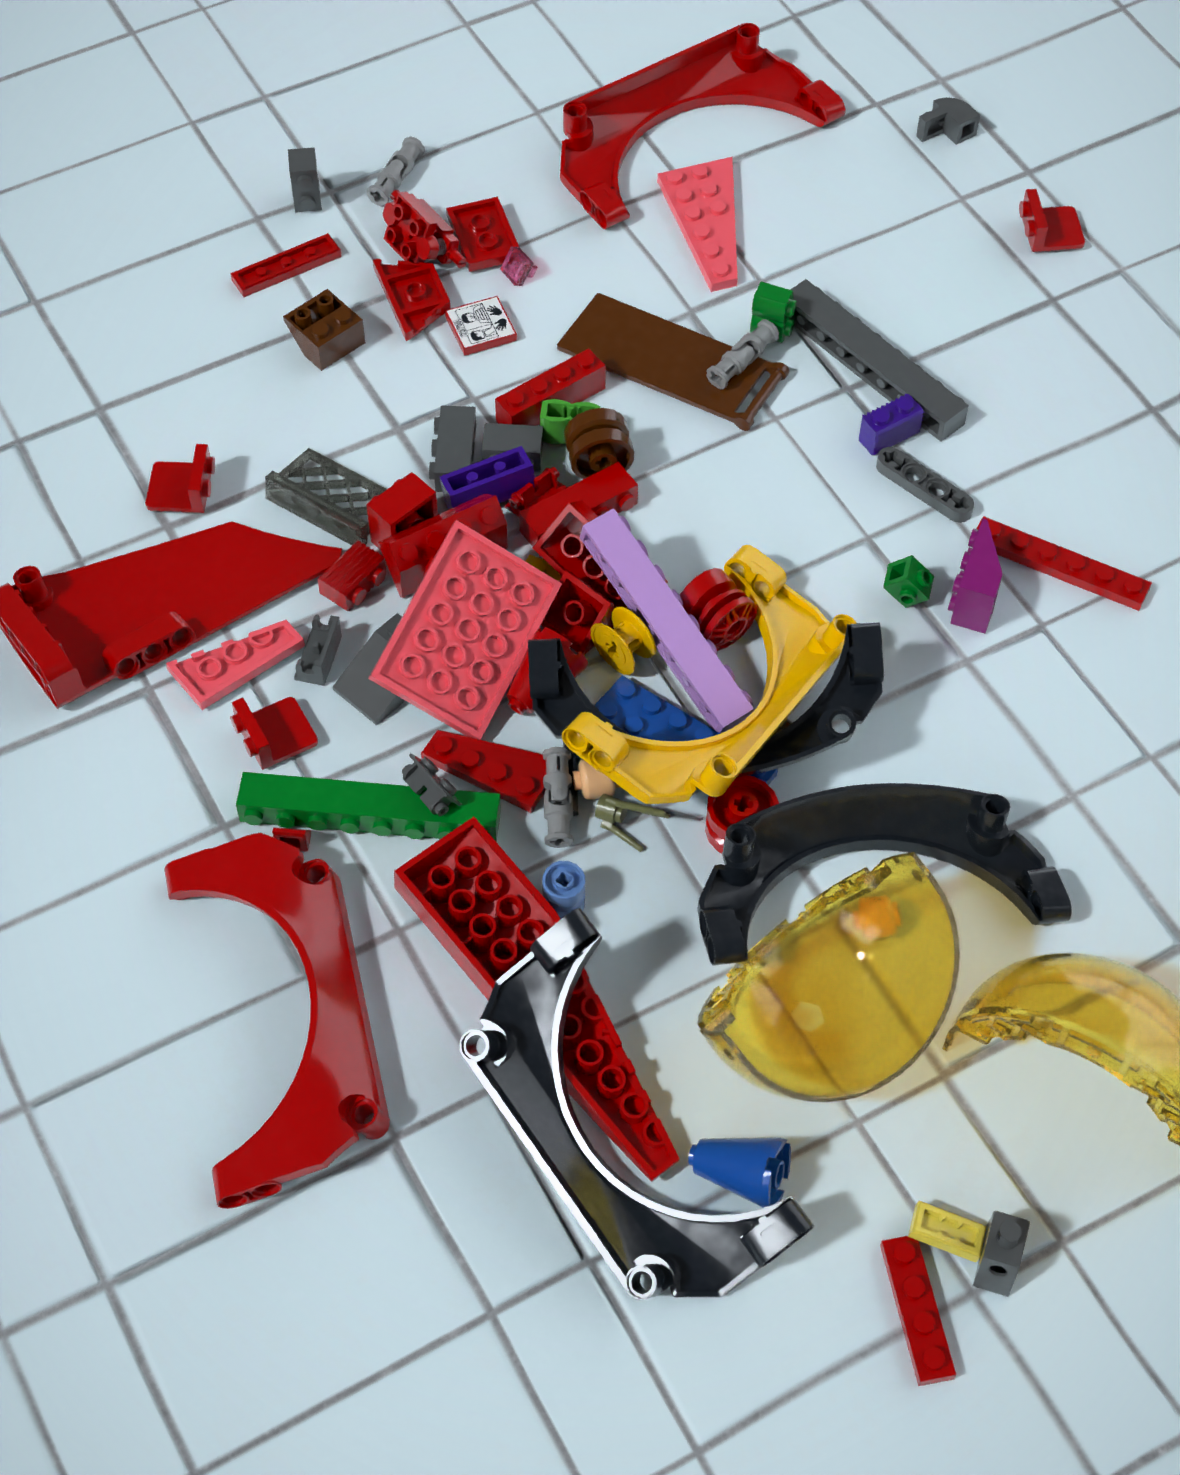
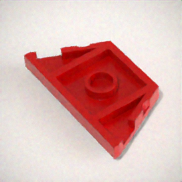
(413, 294)

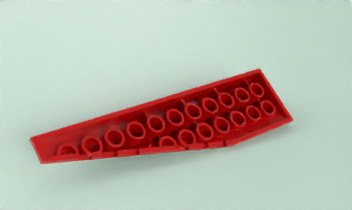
(487, 922)

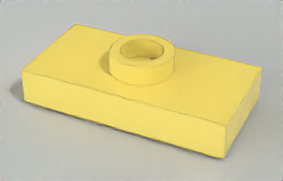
(947, 1231)

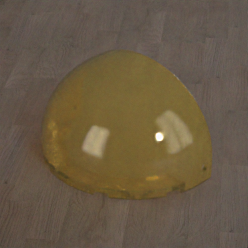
(842, 989)
(1091, 1010)

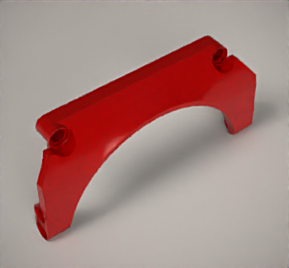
(711, 73)
(339, 1068)

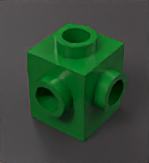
(908, 581)

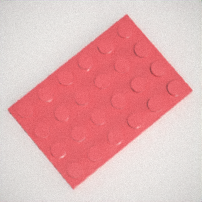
(465, 631)

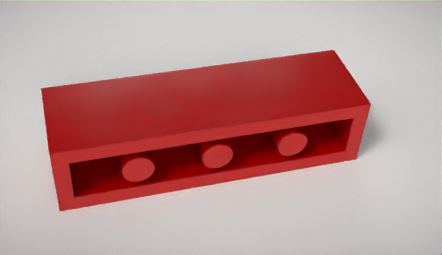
(568, 381)
(600, 492)

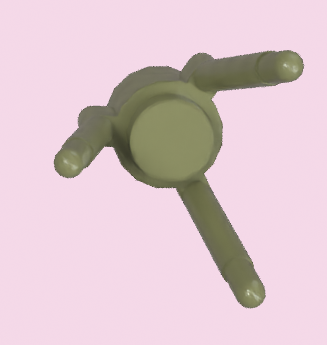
(614, 810)

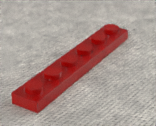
(1068, 565)

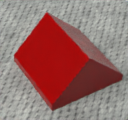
(576, 611)

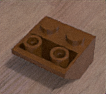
(325, 329)

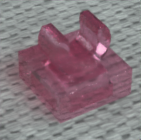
(518, 266)

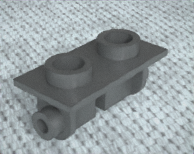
(439, 791)

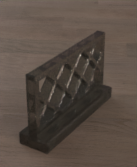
(321, 508)

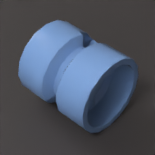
(564, 887)

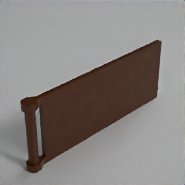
(668, 358)

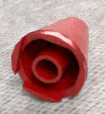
(519, 691)

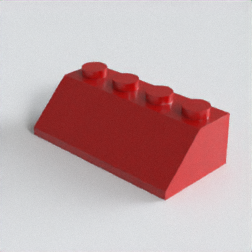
(411, 549)
(565, 551)

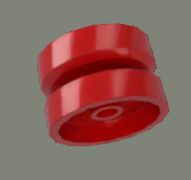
(740, 800)

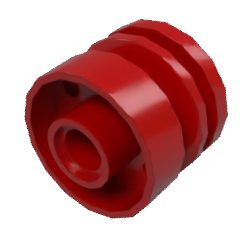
(719, 607)

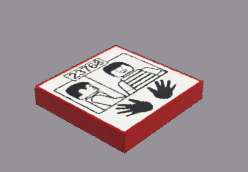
(480, 325)

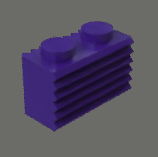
(890, 424)

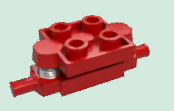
(419, 231)

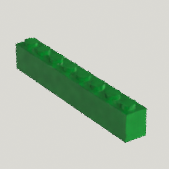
(357, 807)

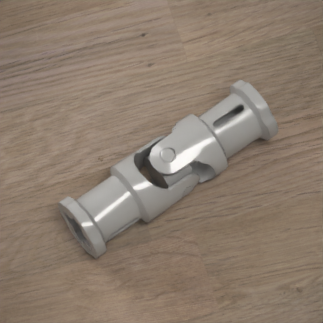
(395, 171)
(742, 354)
(558, 797)

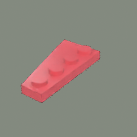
(222, 670)

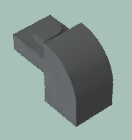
(949, 117)

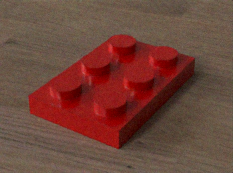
(482, 232)

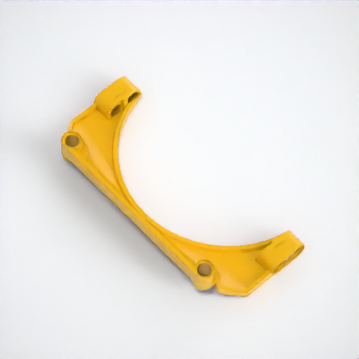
(799, 652)

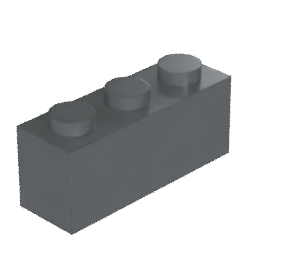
(454, 442)

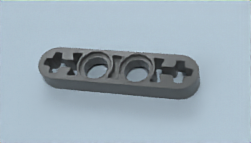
(921, 487)

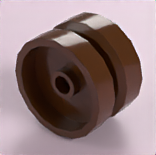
(598, 441)

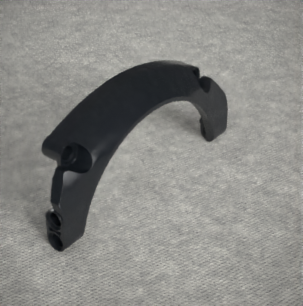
(847, 697)
(925, 819)

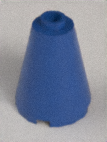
(744, 1166)

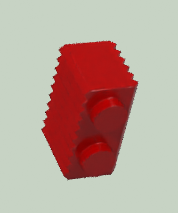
(353, 576)

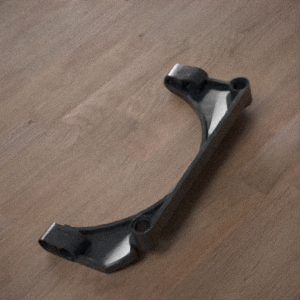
(528, 1083)

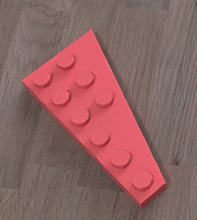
(705, 212)

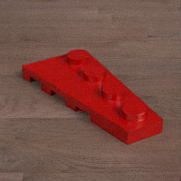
(490, 766)

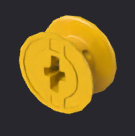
(619, 643)

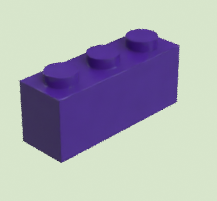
(493, 476)

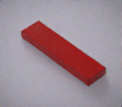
(285, 265)

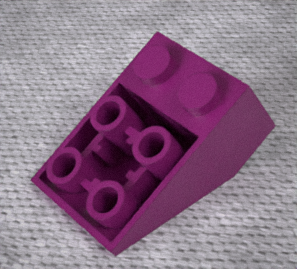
(977, 582)

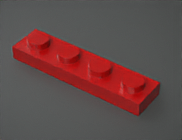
(917, 1310)

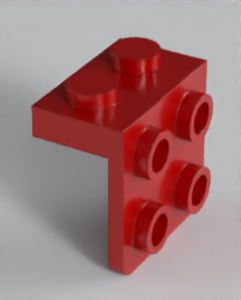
(1050, 227)
(181, 484)
(273, 731)

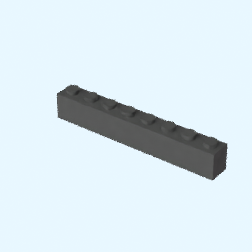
(876, 360)

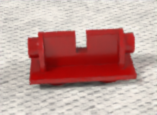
(545, 486)

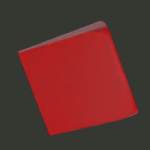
(296, 837)

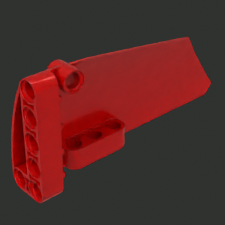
(147, 604)

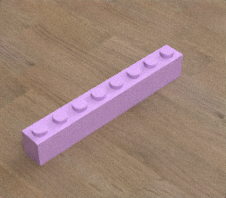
(661, 610)

